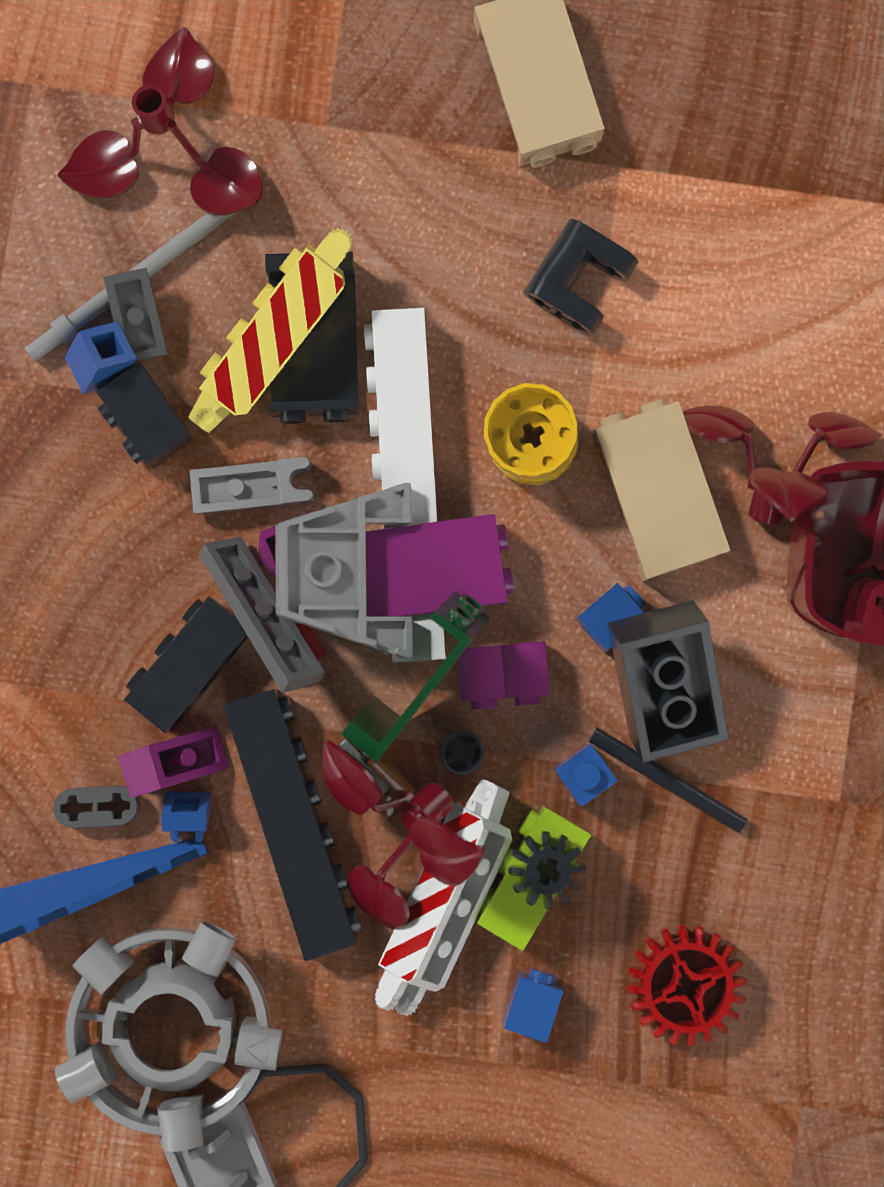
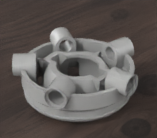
(90, 1069)

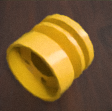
(536, 409)

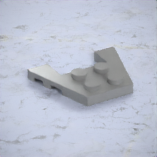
(325, 570)

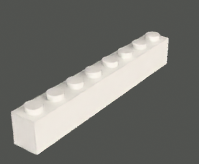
(405, 435)

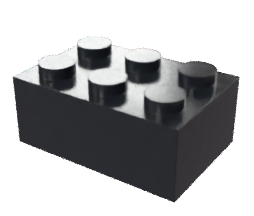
(668, 680)

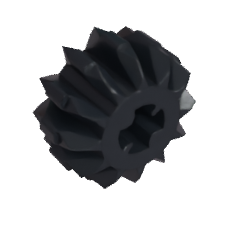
(561, 864)

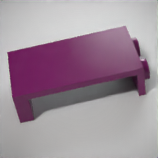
(423, 564)

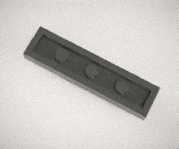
(254, 605)

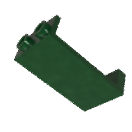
(376, 724)

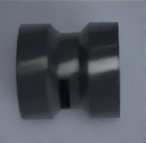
(462, 752)

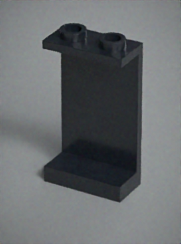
(324, 368)

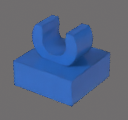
(186, 813)

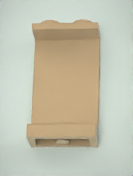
(540, 78)
(661, 488)

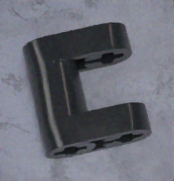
(562, 267)

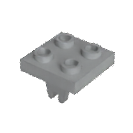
(227, 1158)

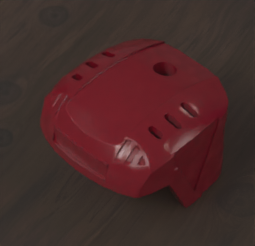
(846, 554)

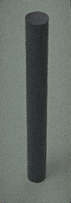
(668, 780)

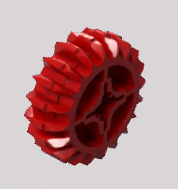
(667, 991)

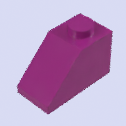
(173, 761)

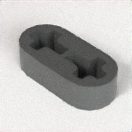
(97, 817)

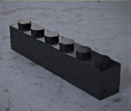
(292, 825)

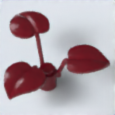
(180, 73)
(775, 491)
(441, 850)

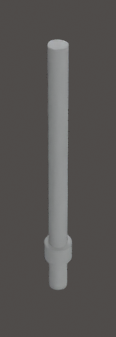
(66, 328)

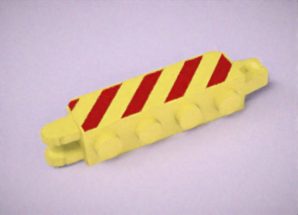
(274, 332)

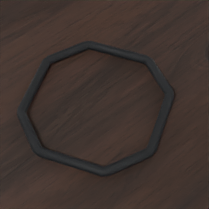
(345, 1085)

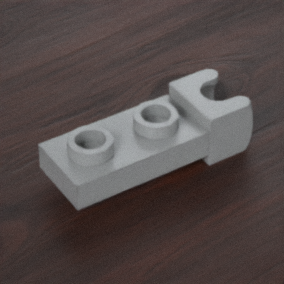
(249, 486)

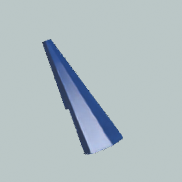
(51, 897)

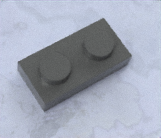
(136, 312)

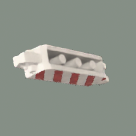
(442, 915)

